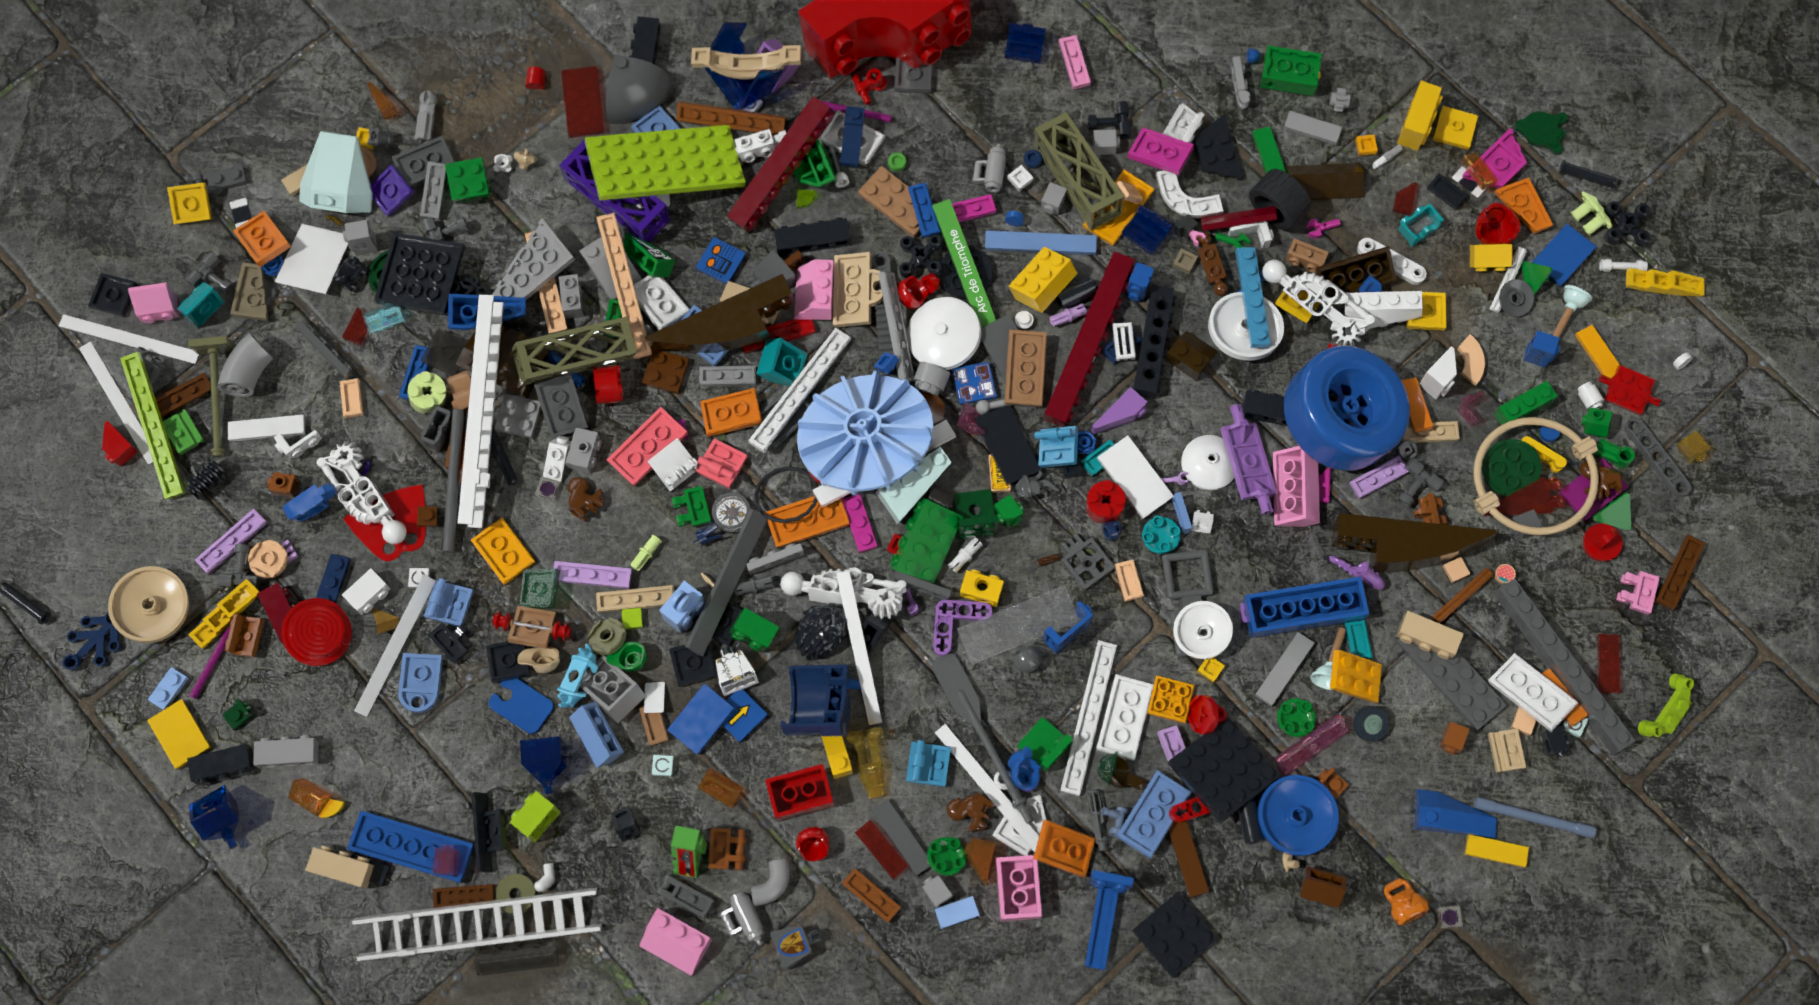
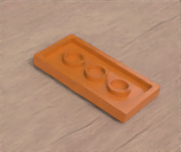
(816, 523)

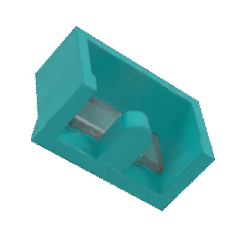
(1420, 224)

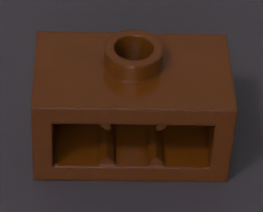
(1323, 887)

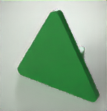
(1535, 274)
(1616, 513)

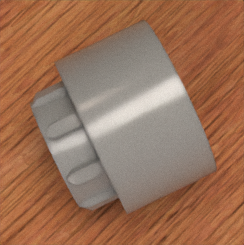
(930, 378)

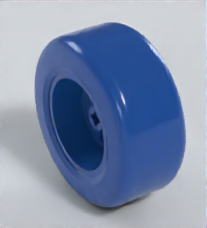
(1373, 392)

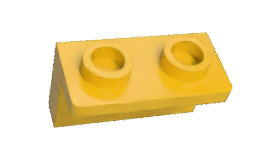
(1290, 305)

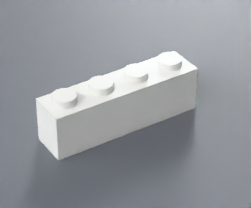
(1386, 307)

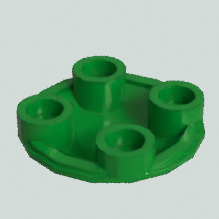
(1296, 717)
(946, 856)

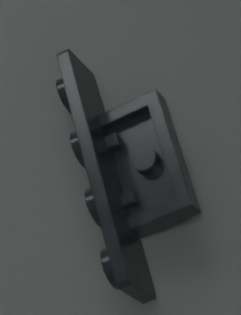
(488, 831)

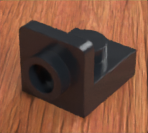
(625, 824)

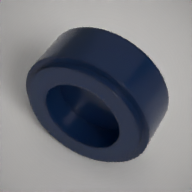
(1032, 159)

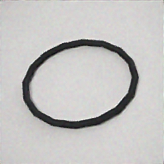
(770, 474)

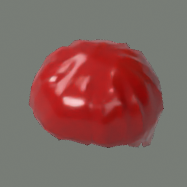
(911, 292)
(813, 843)

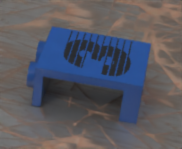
(1056, 642)

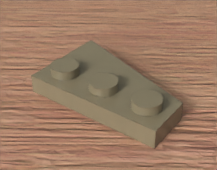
(250, 294)

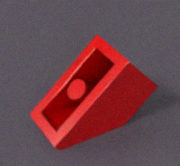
(116, 445)

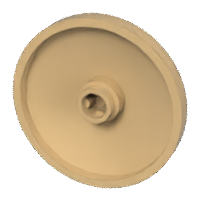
(148, 604)

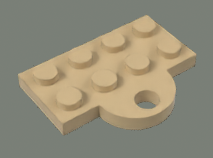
(854, 289)

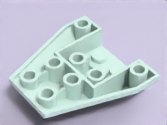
(336, 176)

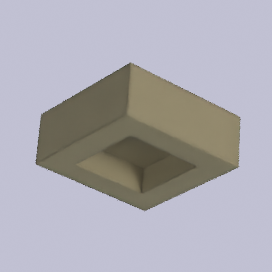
(1185, 261)

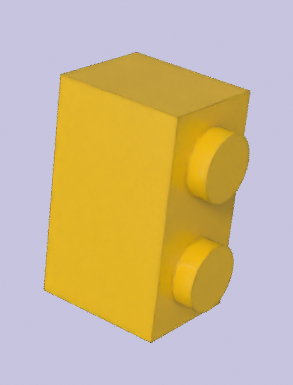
(1491, 255)

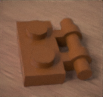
(720, 849)

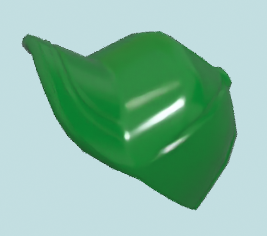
(629, 657)

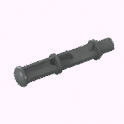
(1097, 819)

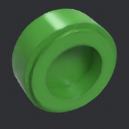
(897, 162)

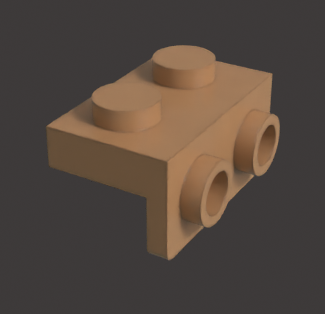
(1306, 255)

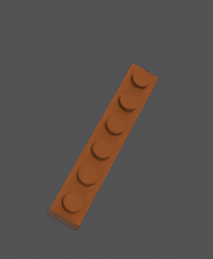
(732, 117)

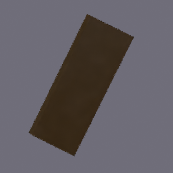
(1330, 180)
(1353, 271)

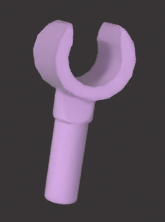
(1176, 479)

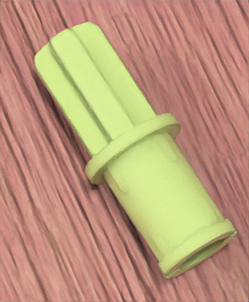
(646, 553)

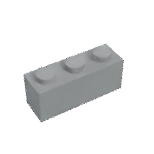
(286, 752)

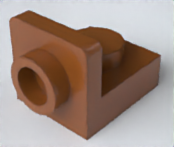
(1332, 782)

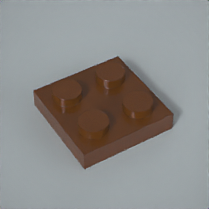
(665, 371)

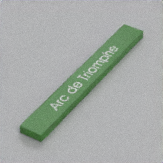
(963, 262)

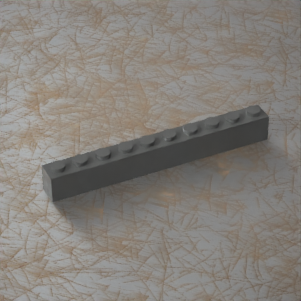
(1564, 666)

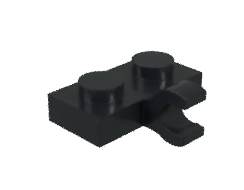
(449, 642)

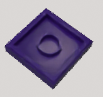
(390, 190)

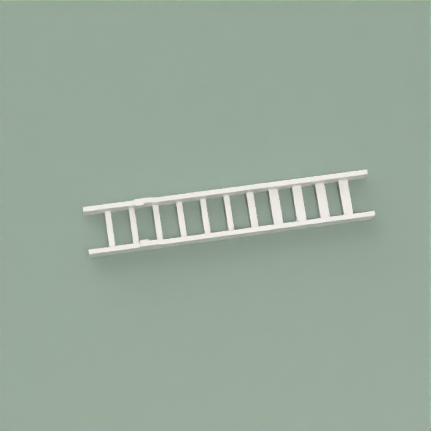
(480, 412)
(518, 918)

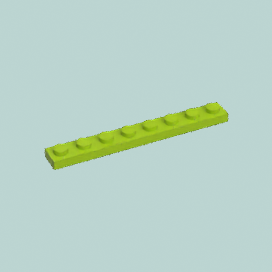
(152, 425)

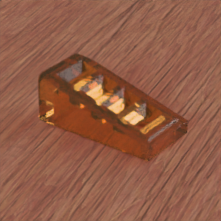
(385, 105)

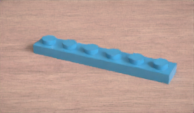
(1252, 297)

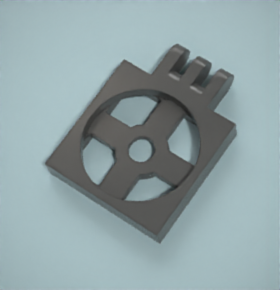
(1077, 548)

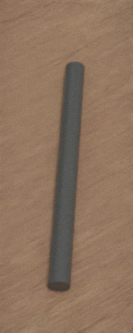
(453, 480)

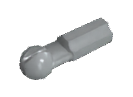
(426, 117)

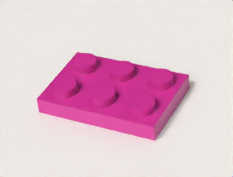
(1160, 151)

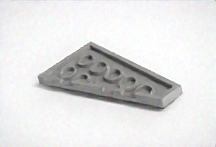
(535, 264)

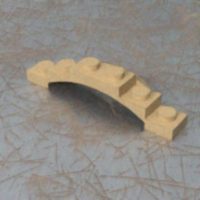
(745, 65)

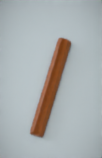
(1462, 596)

